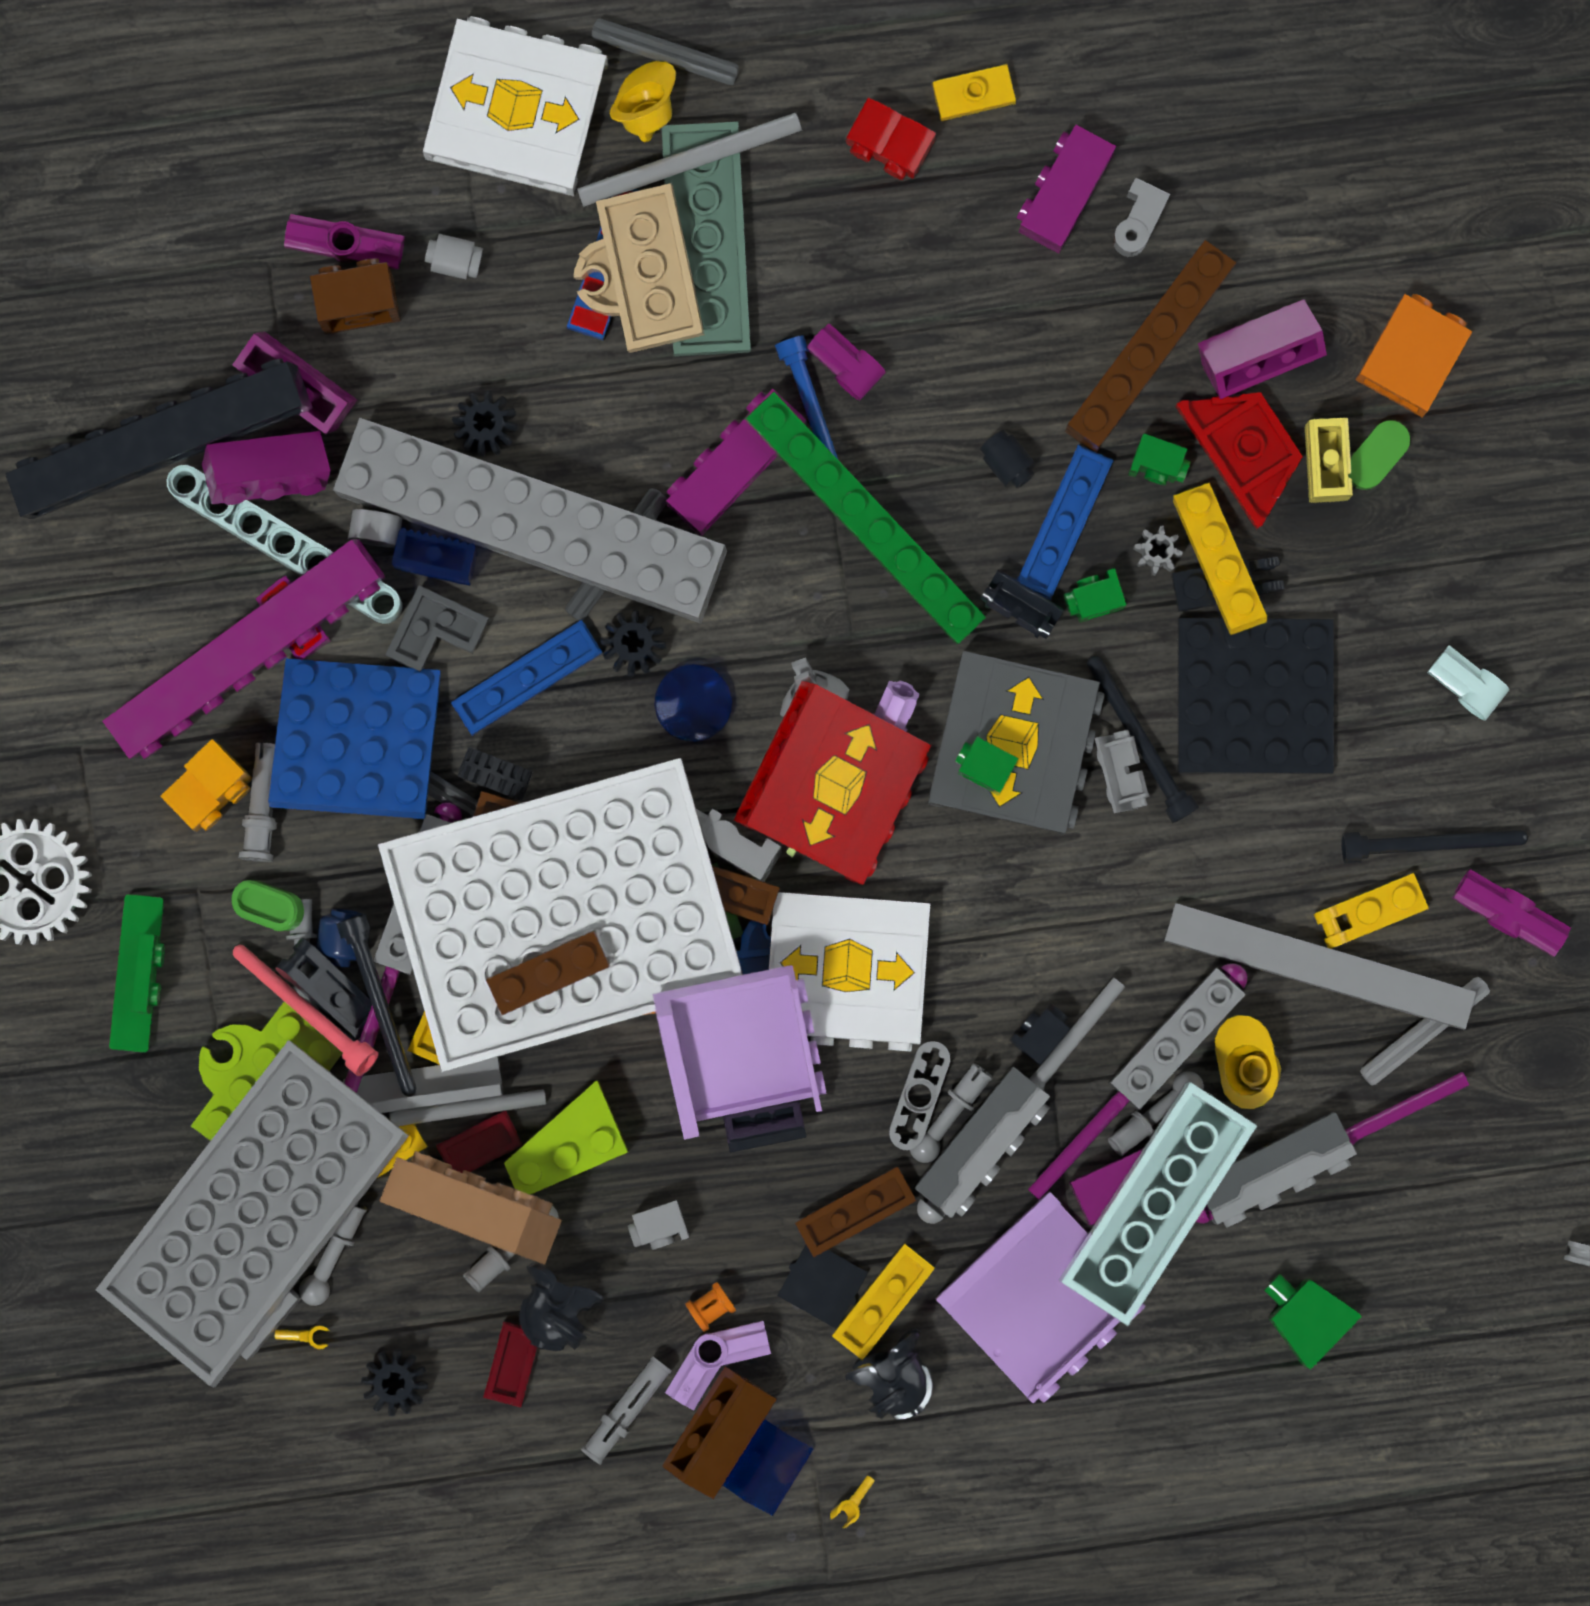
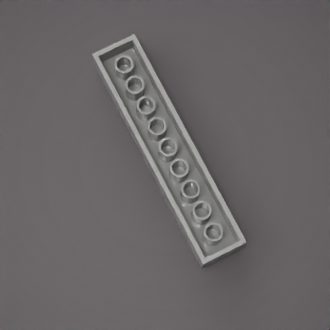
(530, 520)

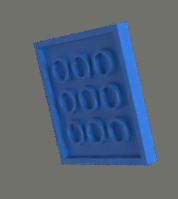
(355, 738)

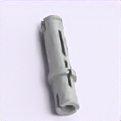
(597, 1447)

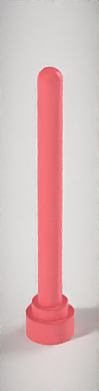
(358, 1056)

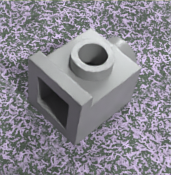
(658, 1226)

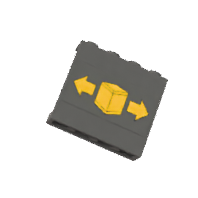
(1030, 715)

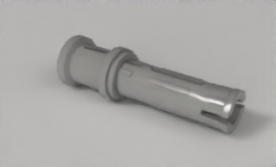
(259, 821)

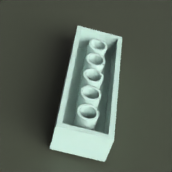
(1157, 1203)

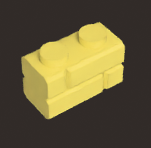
(1328, 460)

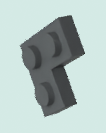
(432, 618)

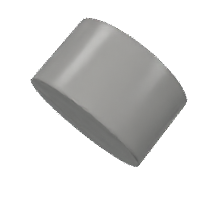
(374, 528)

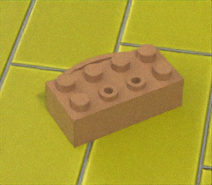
(472, 1206)

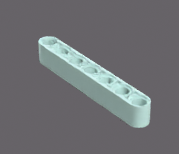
(268, 534)

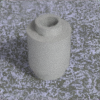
(454, 257)

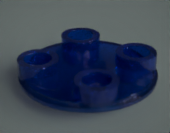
(693, 703)

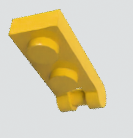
(1372, 910)

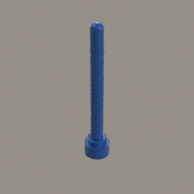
(794, 355)

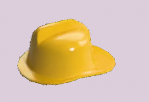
(645, 100)
(1247, 1062)

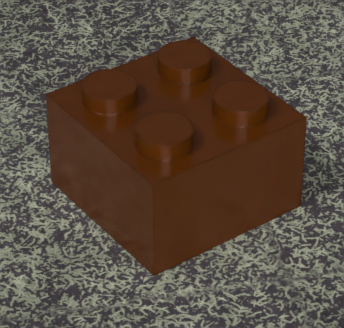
(354, 296)

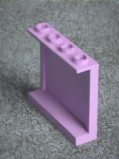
(738, 1045)

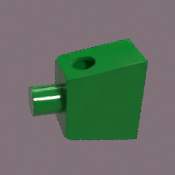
(1309, 1318)

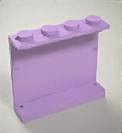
(1019, 1307)

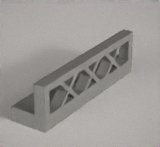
(433, 1086)

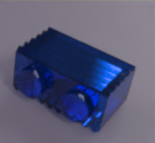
(435, 557)

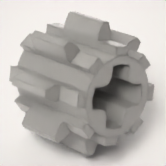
(1158, 539)

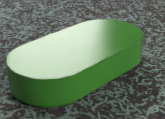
(1378, 454)
(267, 905)

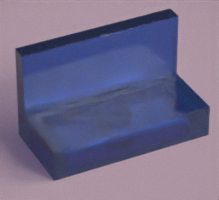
(768, 1467)

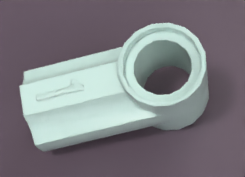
(1476, 688)

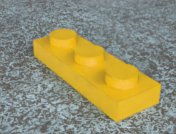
(883, 1301)

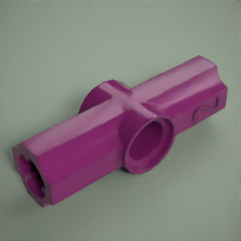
(319, 238)
(1511, 913)

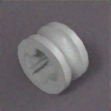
(1578, 1253)

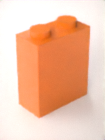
(1414, 354)

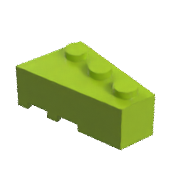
(569, 1144)

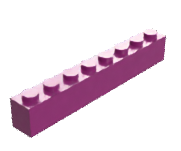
(244, 649)

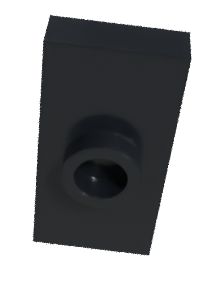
(764, 1126)

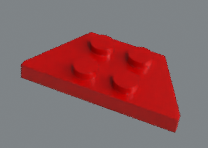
(1245, 448)

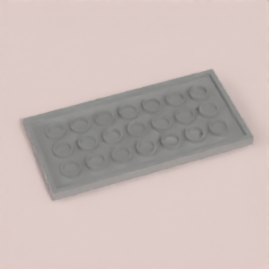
(251, 1213)

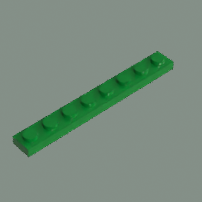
(865, 518)

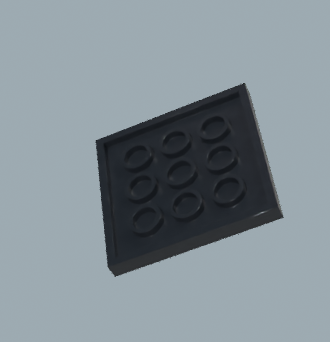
(1255, 697)

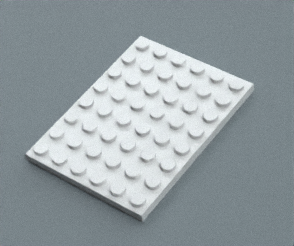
(545, 872)

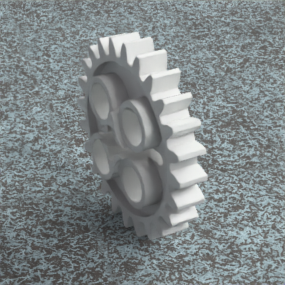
(48, 854)

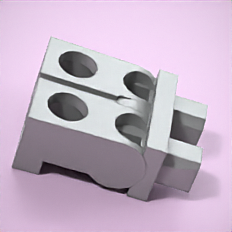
(735, 850)

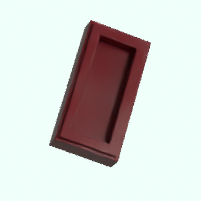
(481, 1144)
(510, 1366)

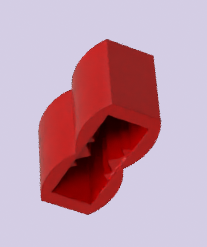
(890, 139)

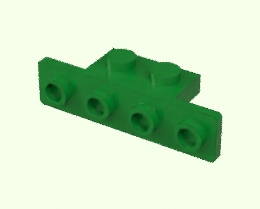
(137, 973)

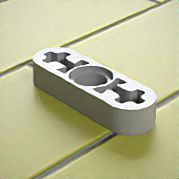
(940, 1072)

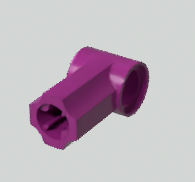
(852, 368)

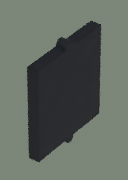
(822, 1285)

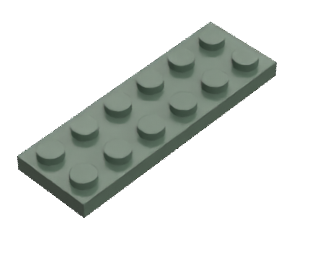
(714, 239)

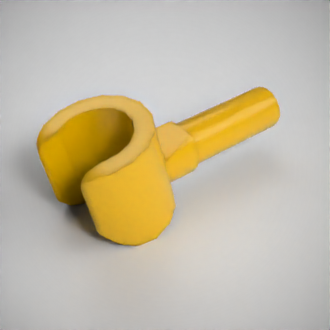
(302, 1335)
(850, 1506)

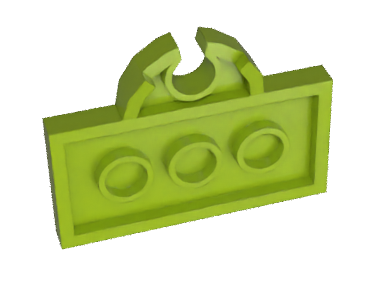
(251, 1056)

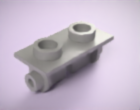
(1124, 789)

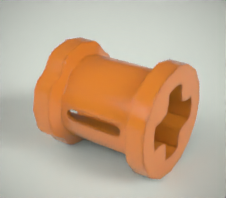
(710, 1306)

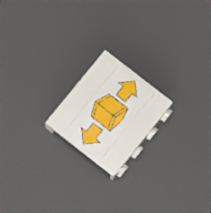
(514, 105)
(857, 964)

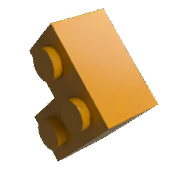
(207, 786)

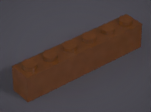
(1150, 346)

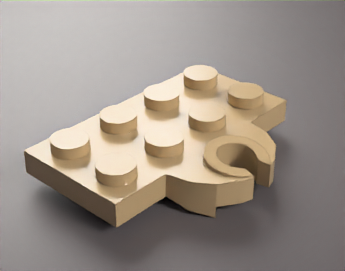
(643, 269)

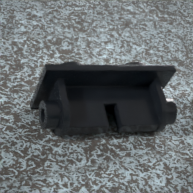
(1027, 606)

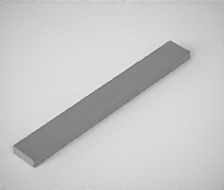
(1320, 966)

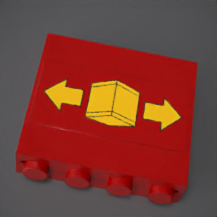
(833, 782)

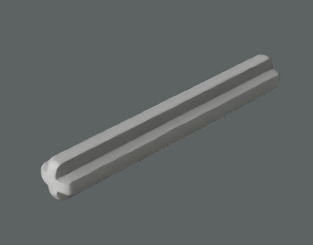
(1413, 1040)

